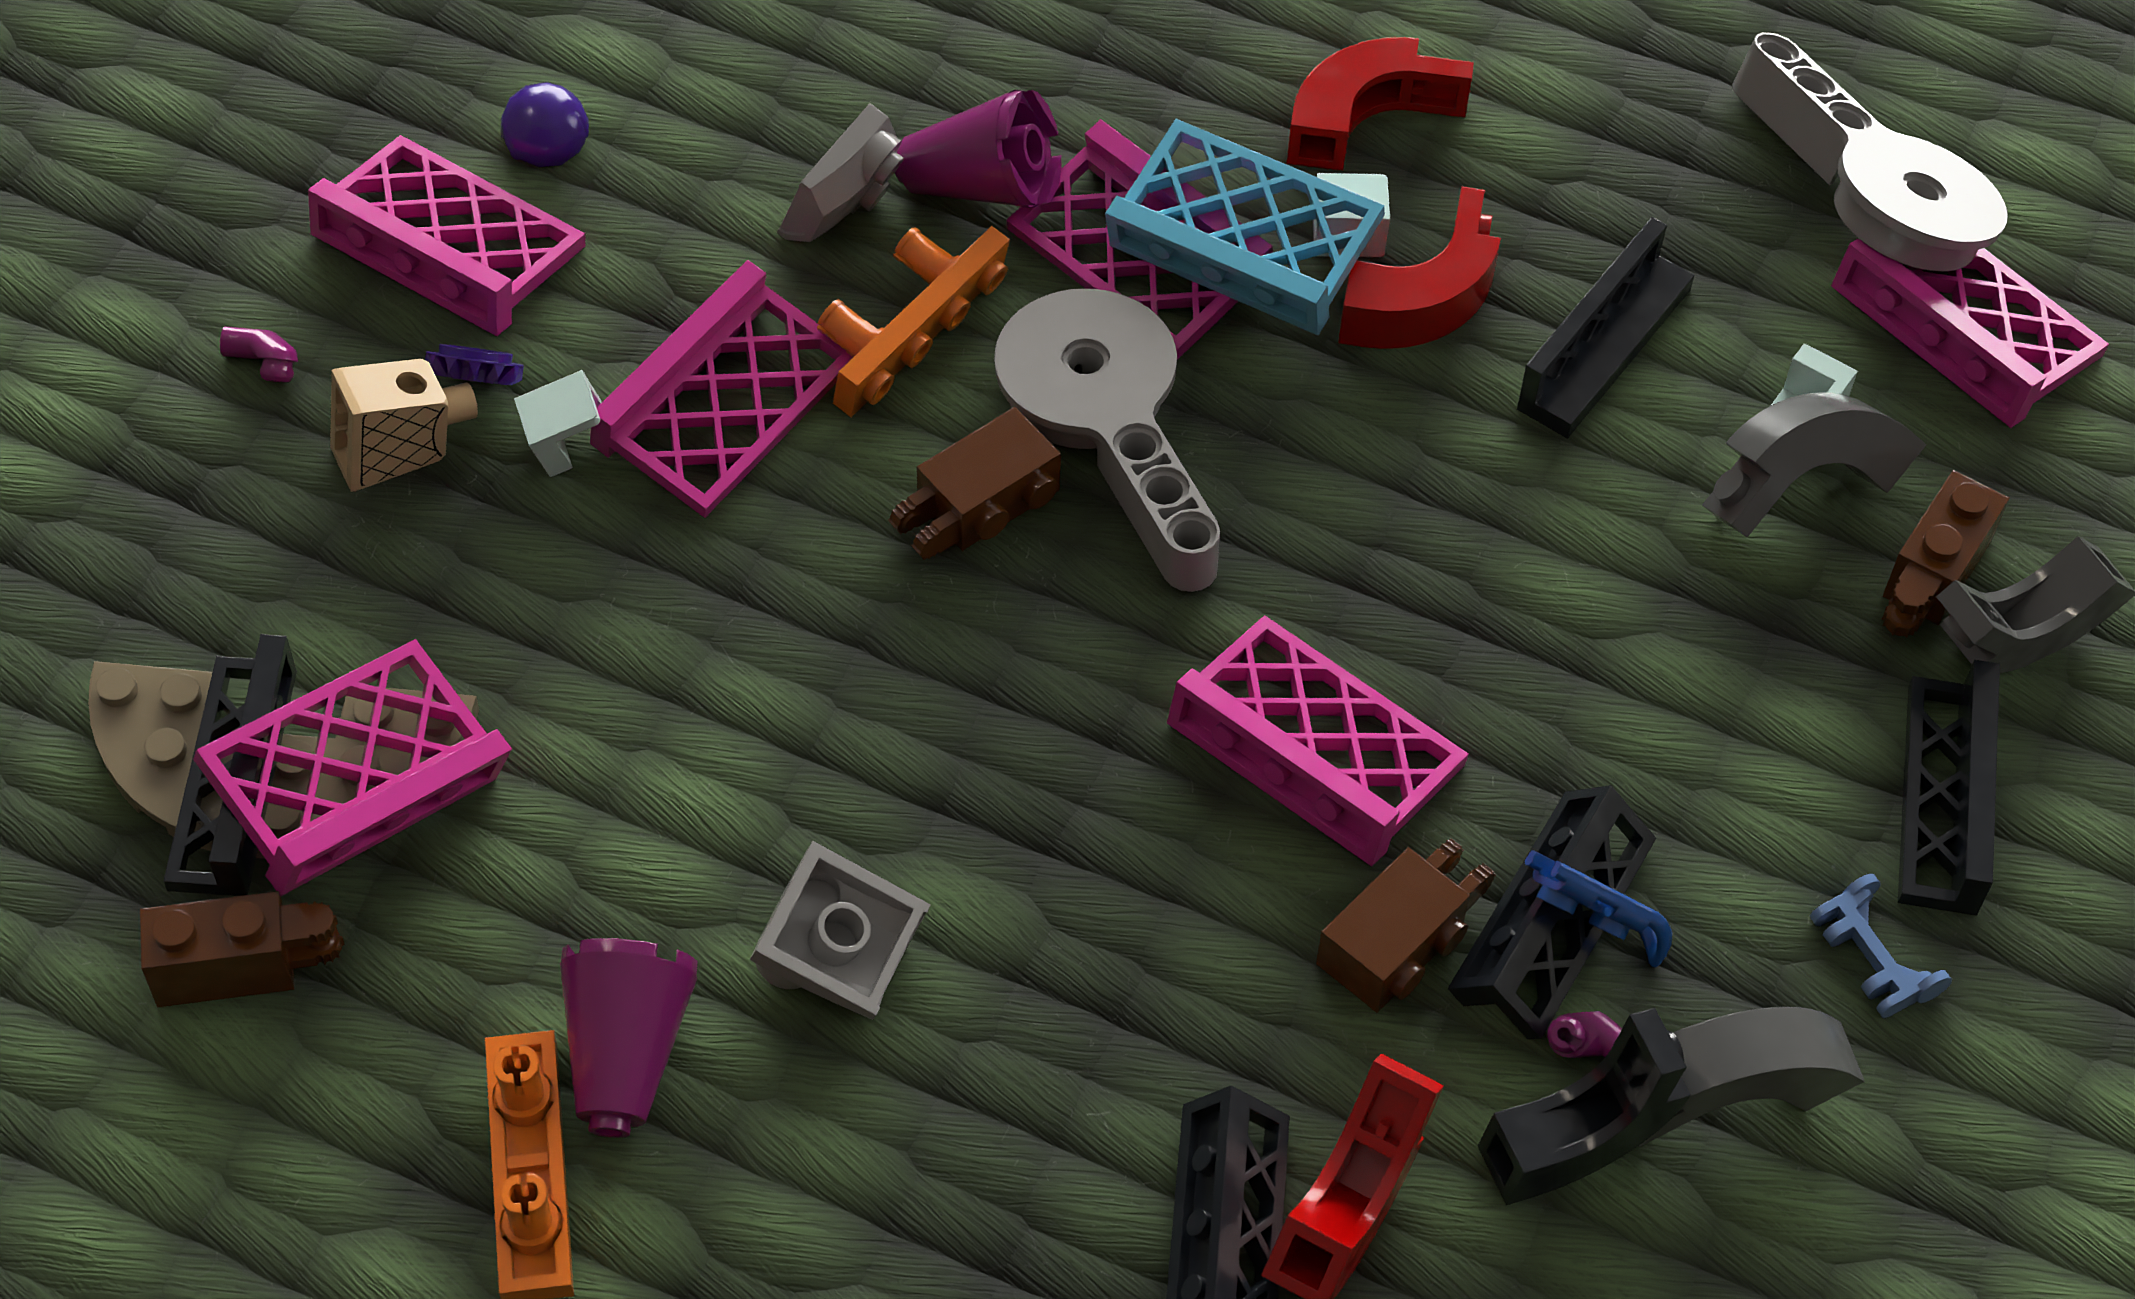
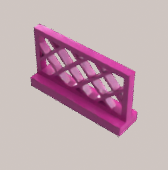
(1119, 165)
(420, 255)
(1952, 334)
(677, 367)
(1288, 763)
(371, 815)

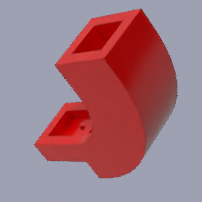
(1368, 81)
(1426, 300)
(1357, 1185)

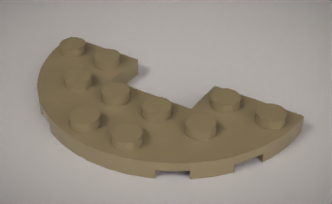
(150, 724)

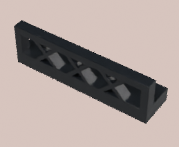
(1603, 333)
(1973, 784)
(233, 851)
(1523, 923)
(1209, 1194)

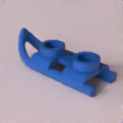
(1611, 909)

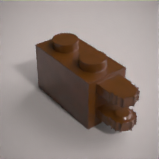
(980, 485)
(1941, 550)
(1401, 924)
(232, 946)

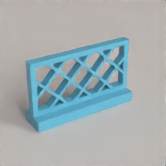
(1229, 268)

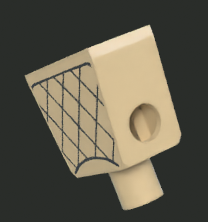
(392, 419)

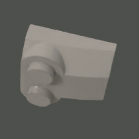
(845, 178)
(838, 932)

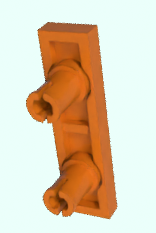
(909, 336)
(528, 1167)

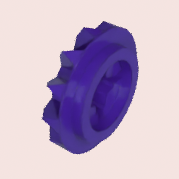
(475, 364)

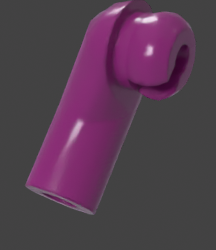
(260, 345)
(1582, 1034)

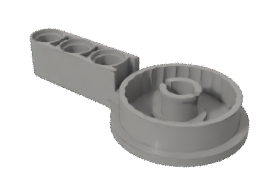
(1893, 188)
(1111, 406)

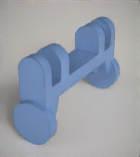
(1904, 983)

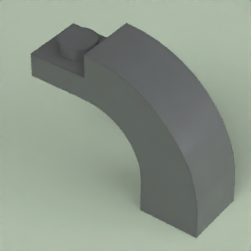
(1799, 436)
(2039, 612)
(1764, 1055)

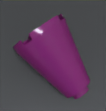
(986, 153)
(621, 1027)

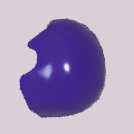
(544, 125)

